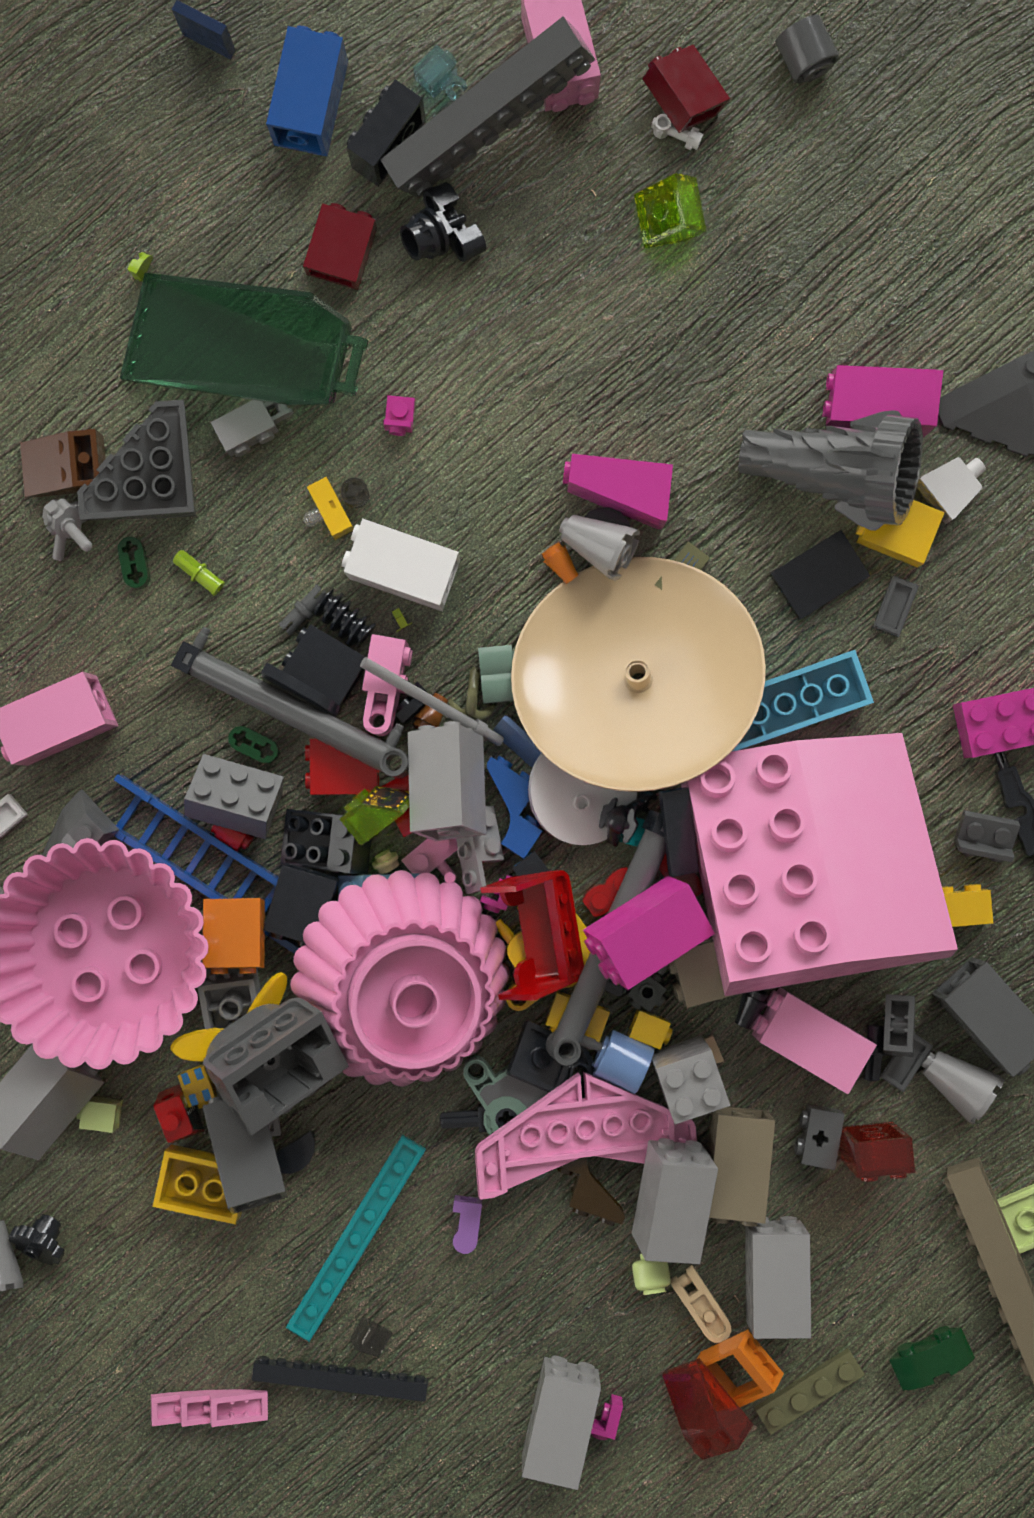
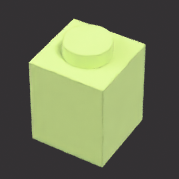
(100, 1114)

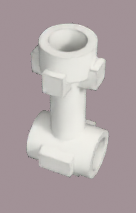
(662, 128)

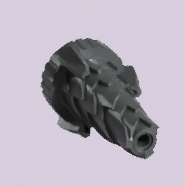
(862, 467)

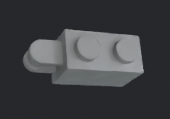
(249, 426)

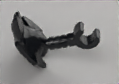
(622, 818)

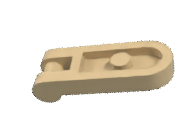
(702, 1306)

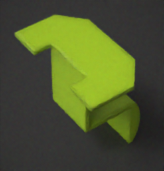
(400, 619)

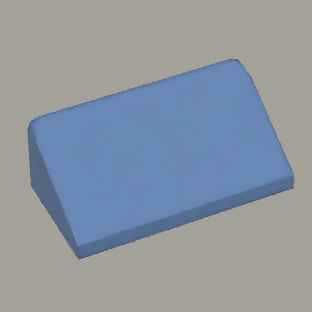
(517, 740)

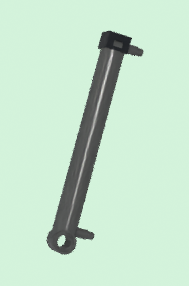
(289, 709)
(591, 981)

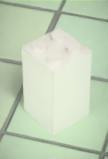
(401, 564)

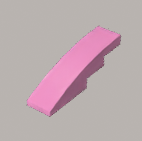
(209, 1406)

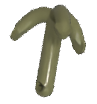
(472, 698)

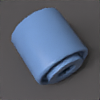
(622, 1061)

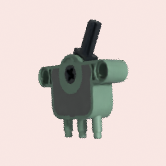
(496, 1094)

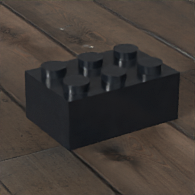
(383, 129)

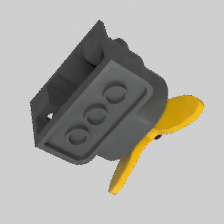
(267, 1056)

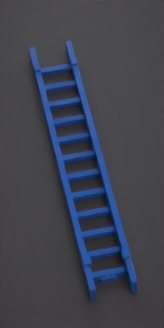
(186, 875)

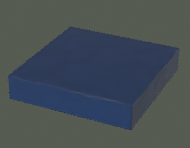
(203, 29)

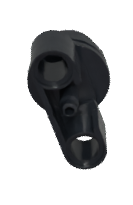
(439, 226)

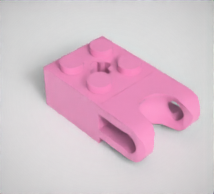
(382, 696)

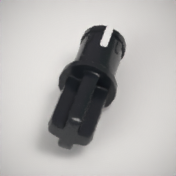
(873, 1066)

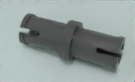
(302, 610)

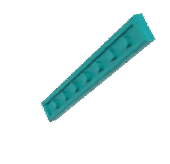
(355, 1238)

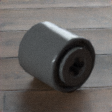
(807, 49)

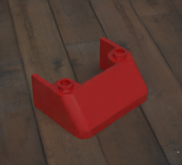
(547, 930)

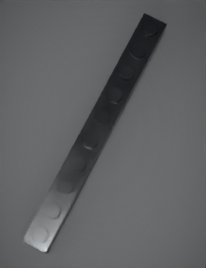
(340, 1379)

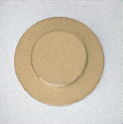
(386, 861)

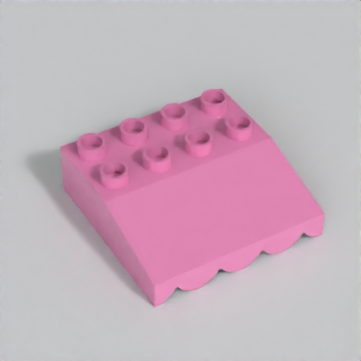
(817, 862)

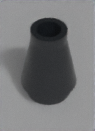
(750, 1007)

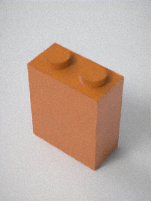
(234, 934)

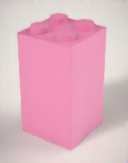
(540, 15)
(54, 719)
(812, 1039)

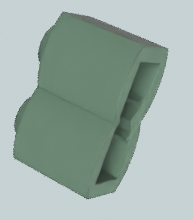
(496, 673)

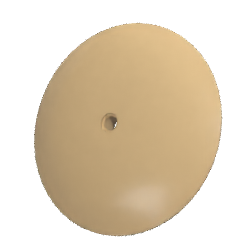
(650, 732)

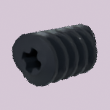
(344, 619)

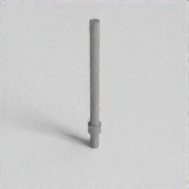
(477, 725)

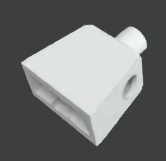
(952, 486)

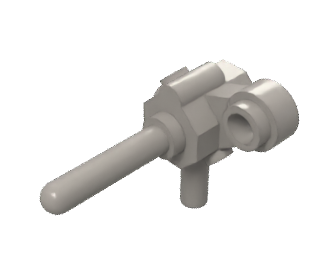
(64, 523)

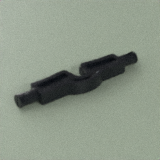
(1014, 796)

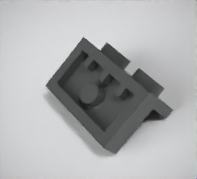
(986, 836)

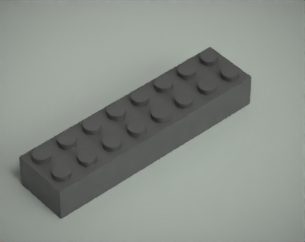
(489, 108)

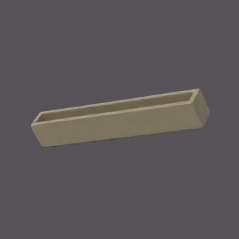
(997, 1253)

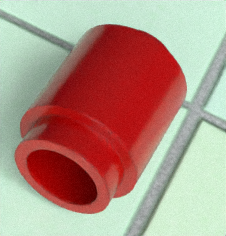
(232, 838)

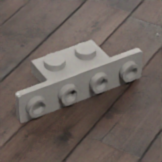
(479, 850)

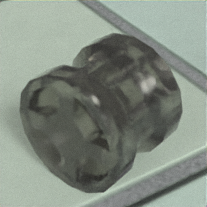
(352, 487)

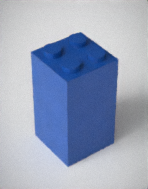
(307, 90)

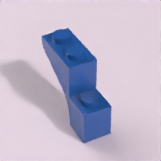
(514, 791)

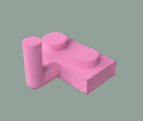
(432, 855)

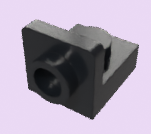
(409, 708)

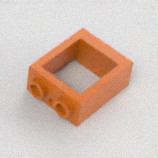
(755, 1361)

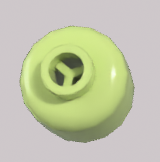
(651, 1276)

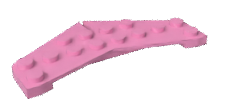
(572, 1127)

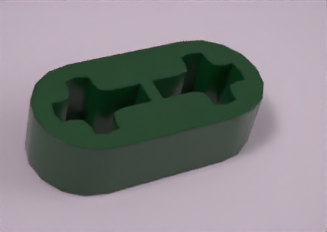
(140, 561)
(251, 751)

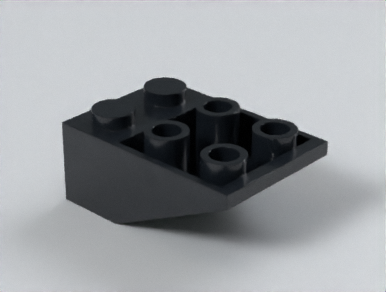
(322, 843)

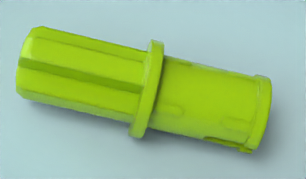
(198, 572)

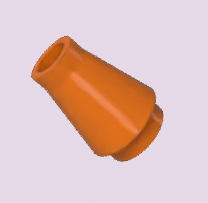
(560, 562)

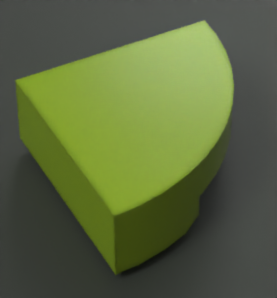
(139, 267)

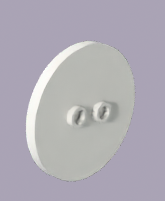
(569, 806)

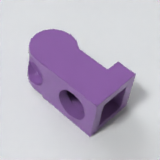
(466, 1234)

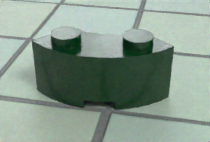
(937, 1354)

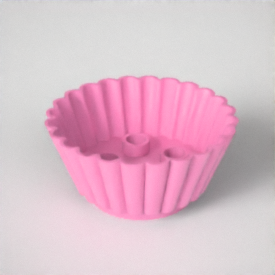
(97, 953)
(403, 976)

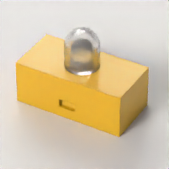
(328, 510)

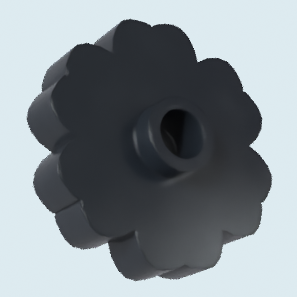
(39, 1240)

